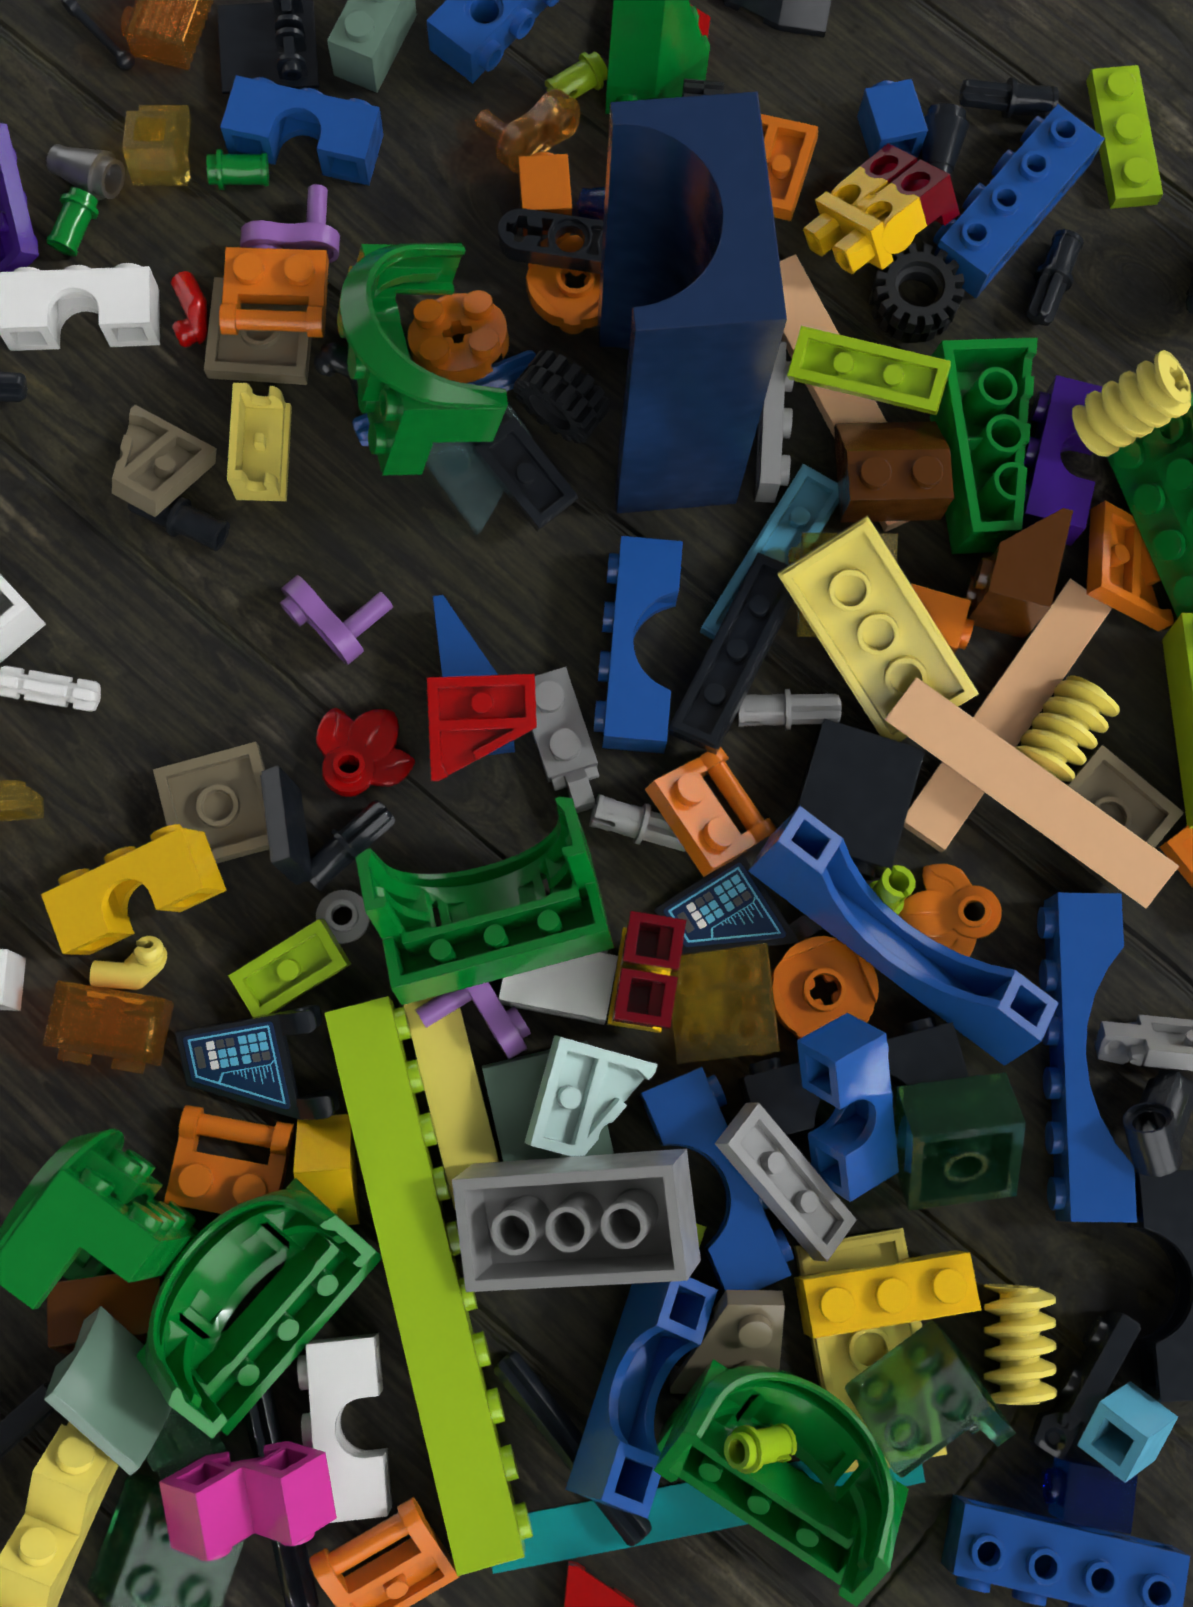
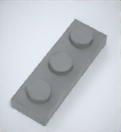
(773, 426)
(786, 1181)

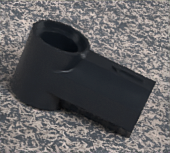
(1158, 1124)

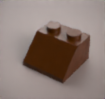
(892, 471)
(1019, 578)

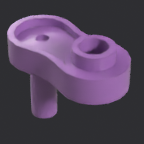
(309, 235)
(306, 606)
(505, 1026)

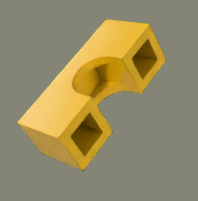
(92, 905)
(887, 1294)

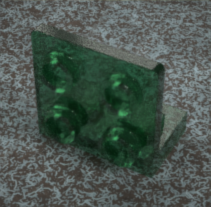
(924, 1400)
(142, 1568)

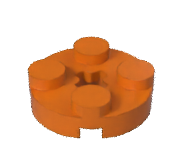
(557, 303)
(454, 314)
(834, 962)

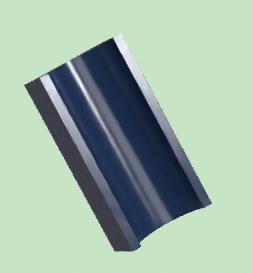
(689, 294)

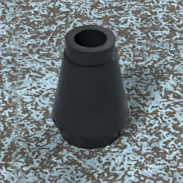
(945, 135)

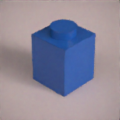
(892, 116)

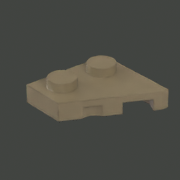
(158, 462)
(742, 1332)

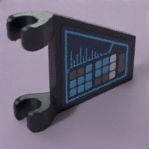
(733, 911)
(254, 1064)

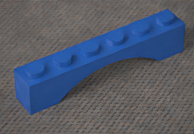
(984, 1001)
(1090, 1171)

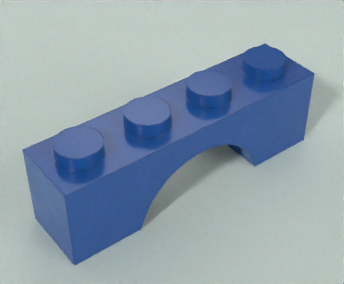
(636, 706)
(744, 1248)
(619, 1439)

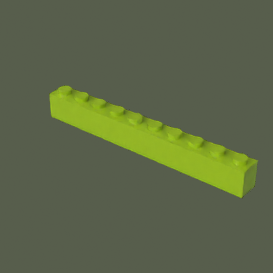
(426, 1287)

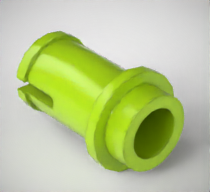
(580, 77)
(894, 887)
(751, 1448)

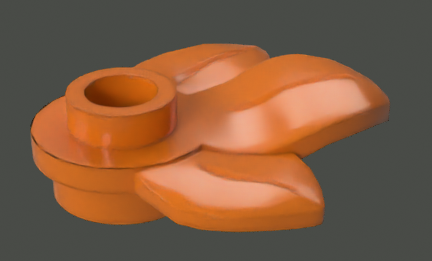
(941, 908)

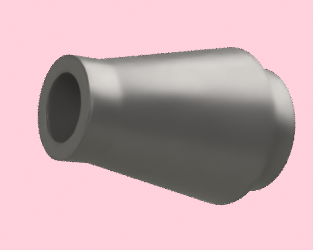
(88, 169)

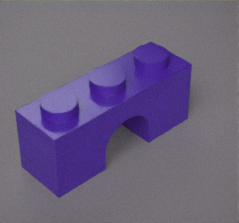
(1047, 480)

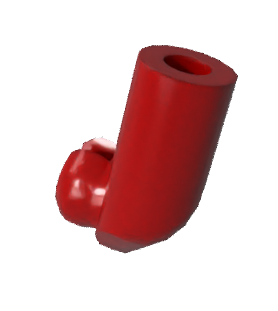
(194, 304)

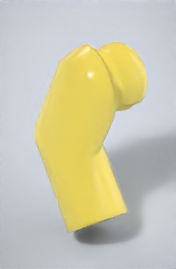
(135, 971)

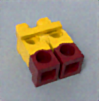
(880, 209)
(642, 981)

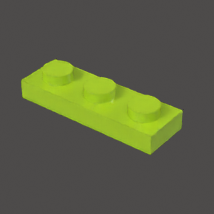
(1128, 144)
(869, 370)

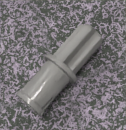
(789, 709)
(633, 822)

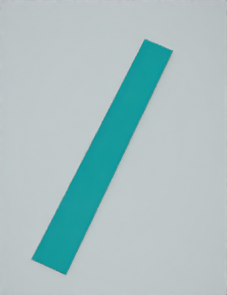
(675, 1513)

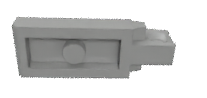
(564, 739)
(1147, 1042)

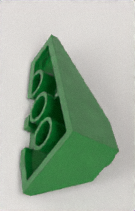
(654, 50)

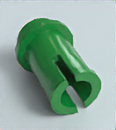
(237, 169)
(72, 221)

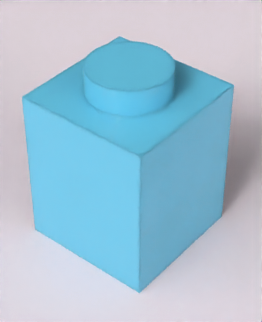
(1127, 1431)

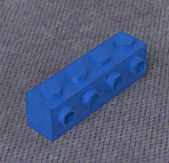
(1018, 197)
(1059, 1559)

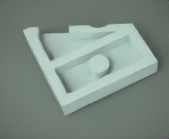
(581, 1094)

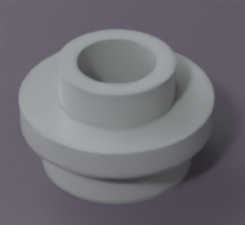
(359, 922)

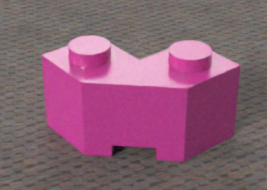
(225, 1501)

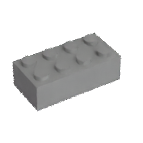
(577, 1221)

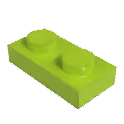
(290, 969)

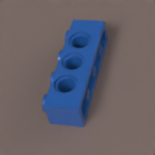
(471, 46)

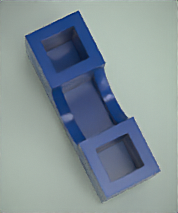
(266, 115)
(850, 1070)

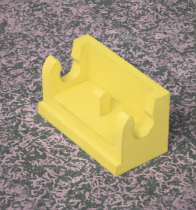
(259, 444)

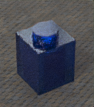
(1089, 1495)

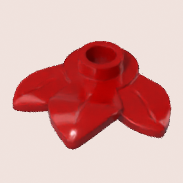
(365, 744)

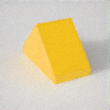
(328, 1164)

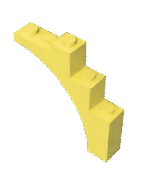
(57, 1518)

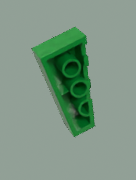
(987, 434)

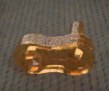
(544, 126)

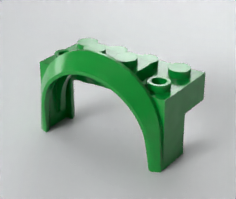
(403, 400)
(1159, 491)
(490, 915)
(89, 1216)
(225, 1375)
(835, 1529)

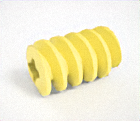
(1133, 405)
(1067, 725)
(1020, 1344)

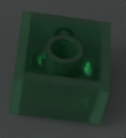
(958, 1140)

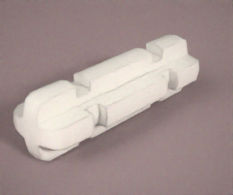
(49, 688)

